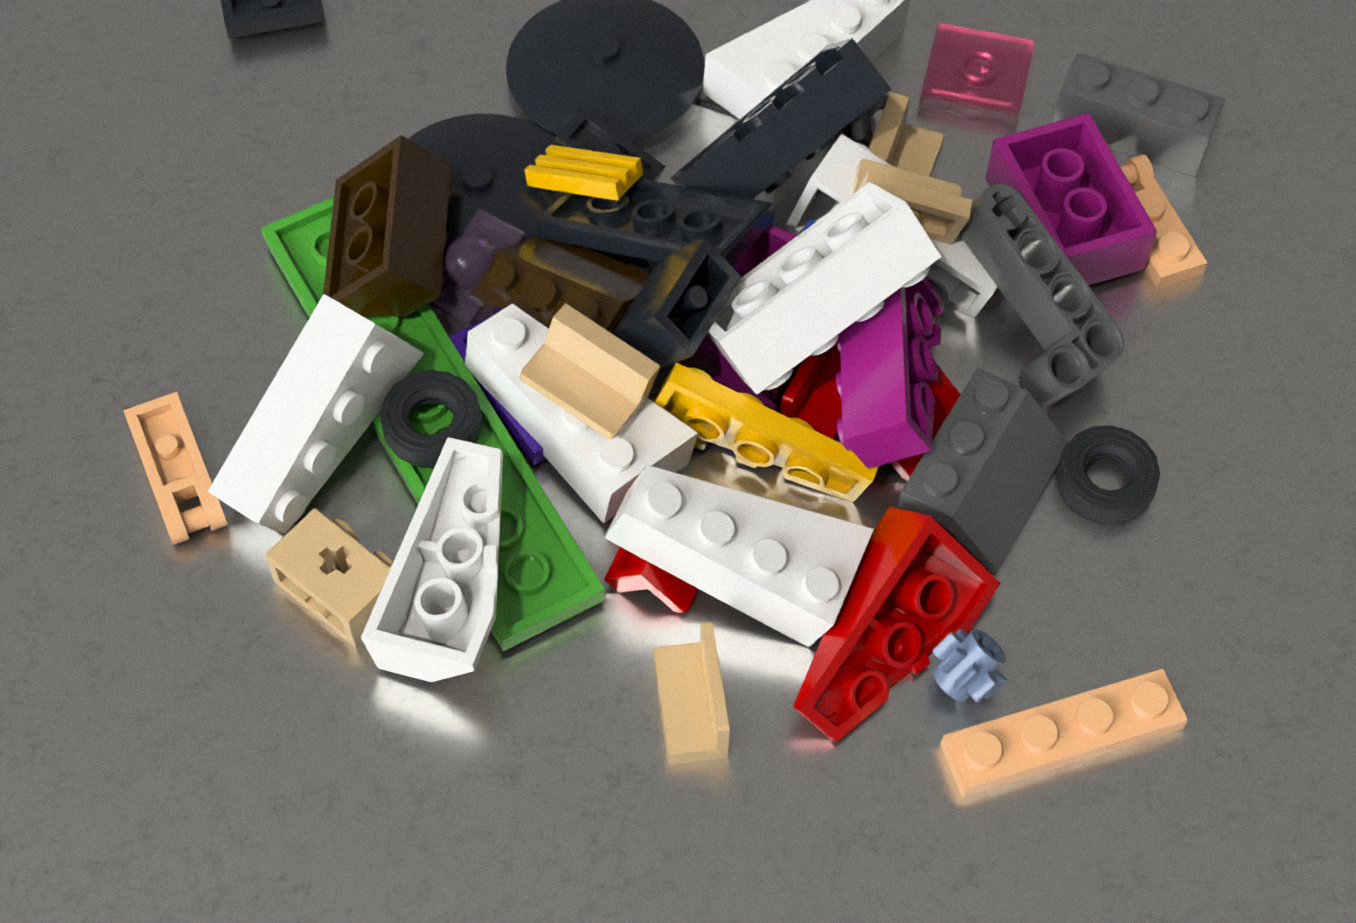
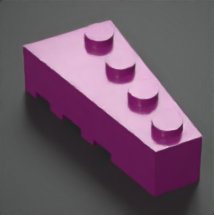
(887, 375)

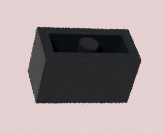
(678, 303)

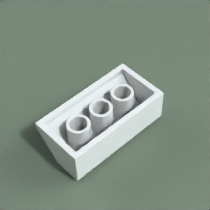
(821, 286)

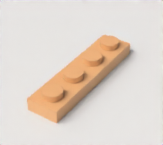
(1063, 732)

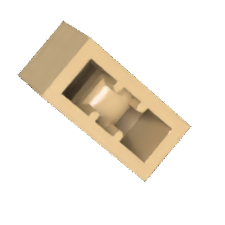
(330, 573)

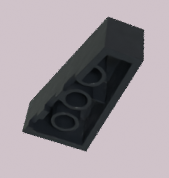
(788, 124)

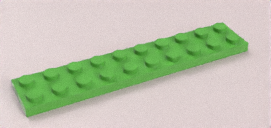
(539, 563)

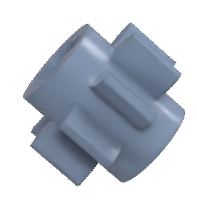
(969, 665)

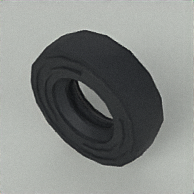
(422, 389)
(1104, 504)

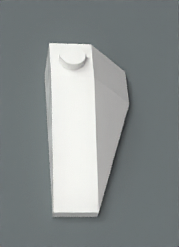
(445, 574)

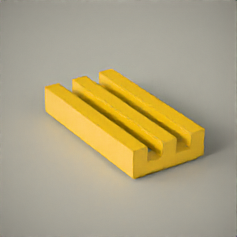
(584, 172)

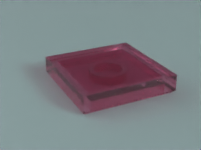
(976, 74)

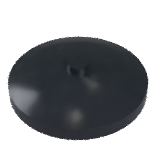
(615, 58)
(488, 169)

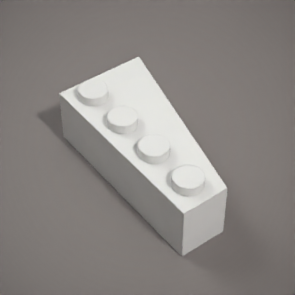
(762, 59)
(955, 275)
(312, 414)

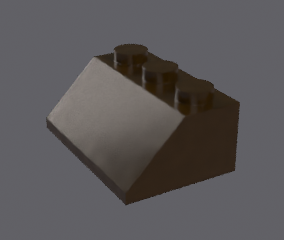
(389, 231)
(548, 273)

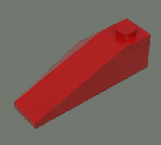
(899, 606)

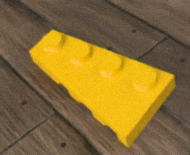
(761, 434)

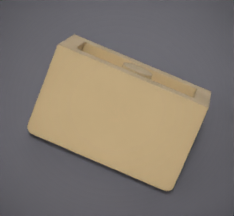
(902, 143)
(932, 200)
(590, 372)
(692, 700)

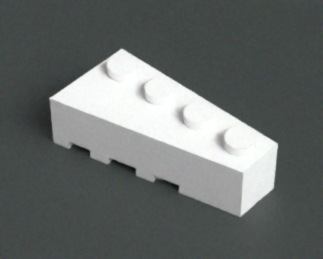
(590, 463)
(743, 549)

